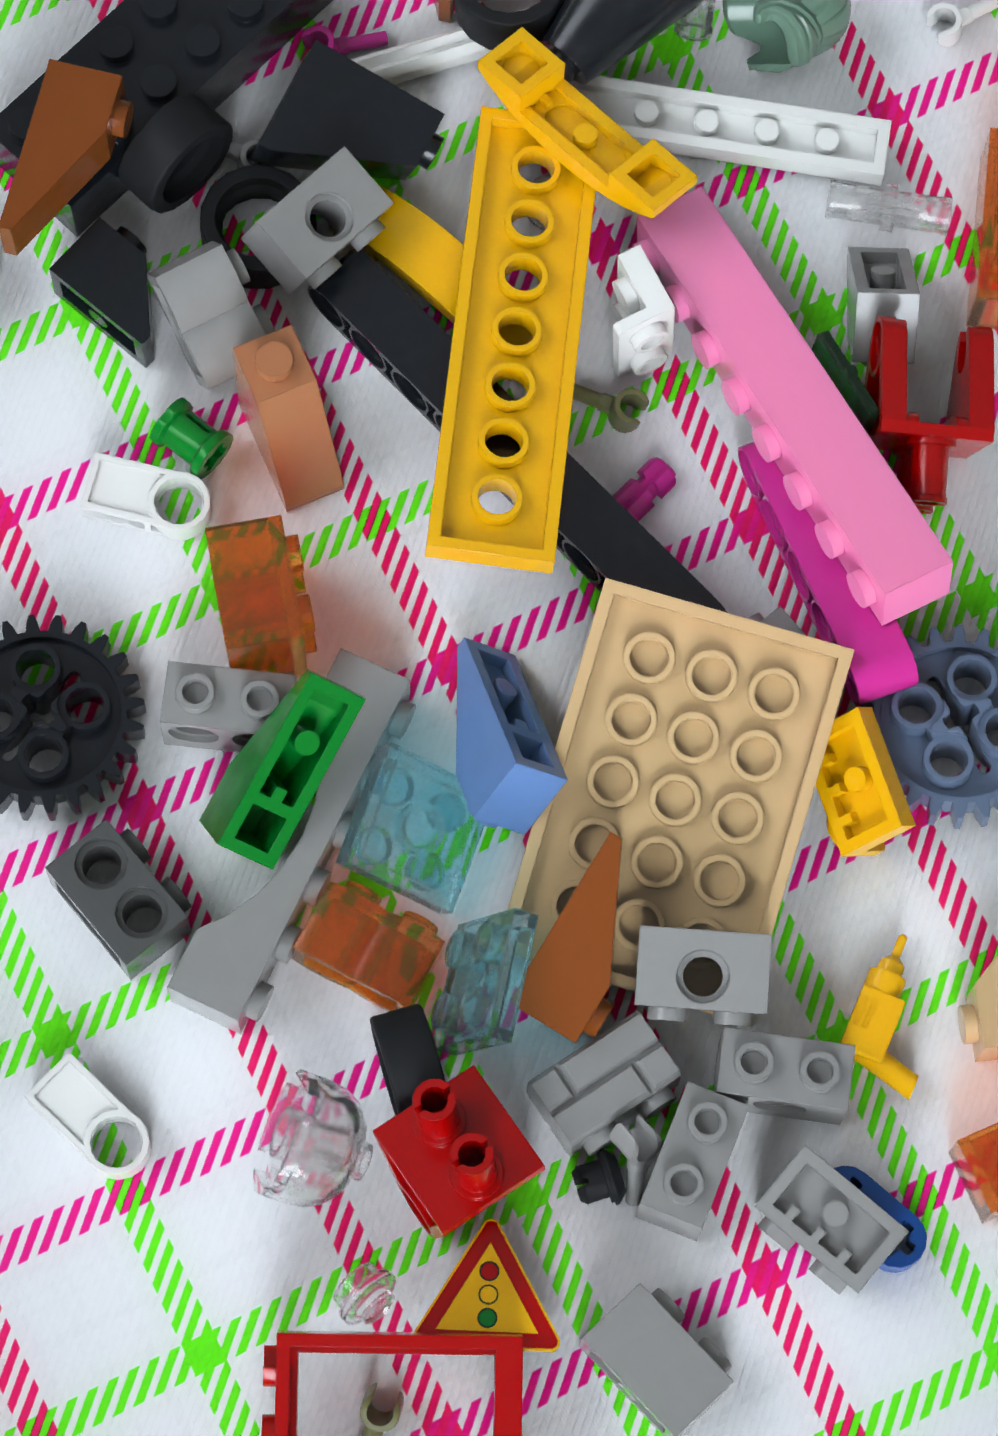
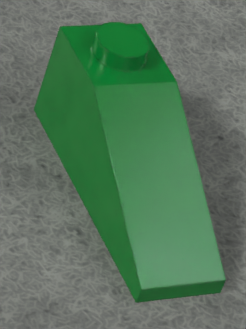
(281, 769)

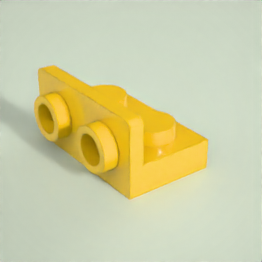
(861, 787)

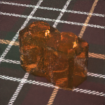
(368, 947)

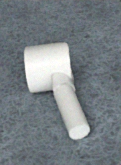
(958, 17)

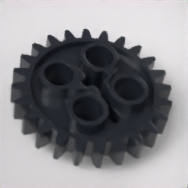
(87, 749)

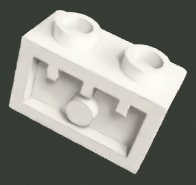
(643, 316)

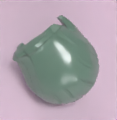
(787, 29)

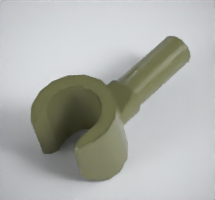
(611, 405)
(376, 1421)

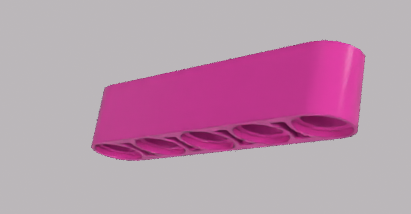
(881, 654)

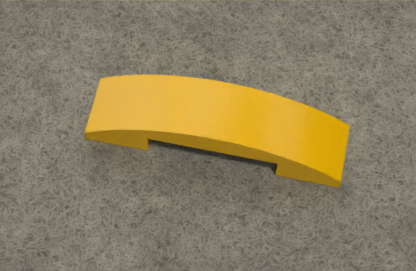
(579, 133)
(426, 260)

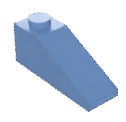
(501, 741)

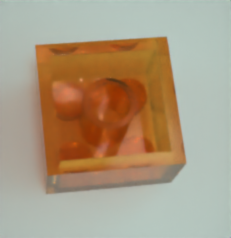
(256, 590)

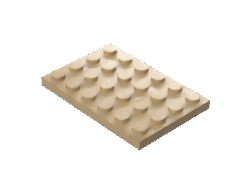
(697, 752)

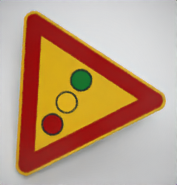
(491, 1295)

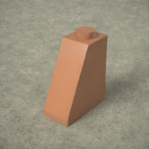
(287, 417)

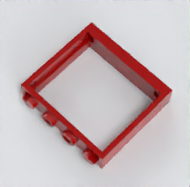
(282, 1367)

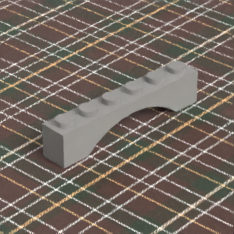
(233, 957)

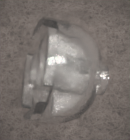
(312, 1143)

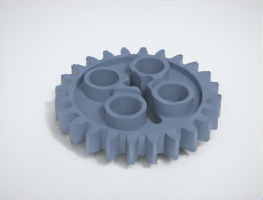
(917, 745)

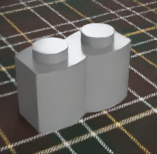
(209, 309)

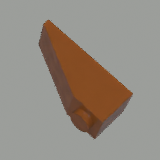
(65, 146)
(575, 961)

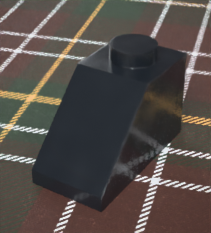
(109, 286)

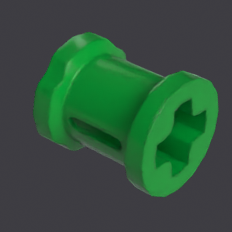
(191, 438)

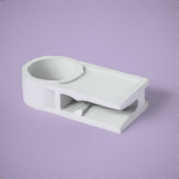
(129, 492)
(79, 1108)

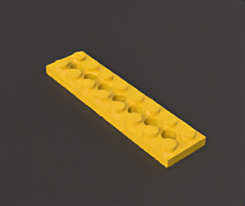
(481, 357)

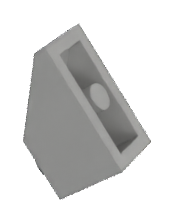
(882, 285)

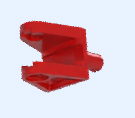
(921, 446)
(455, 1151)

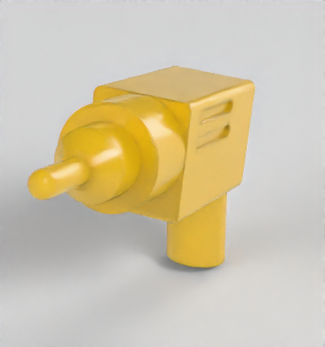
(876, 1019)

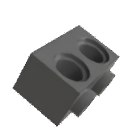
(109, 905)

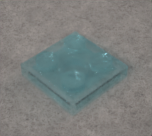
(412, 830)
(483, 982)

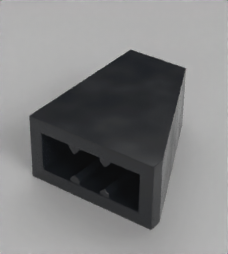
(346, 105)

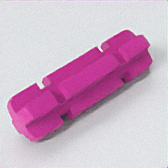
(654, 480)

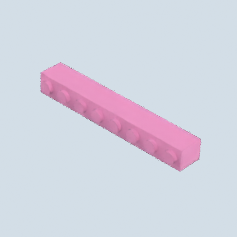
(795, 410)

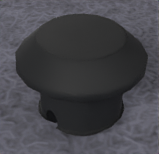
(602, 1179)

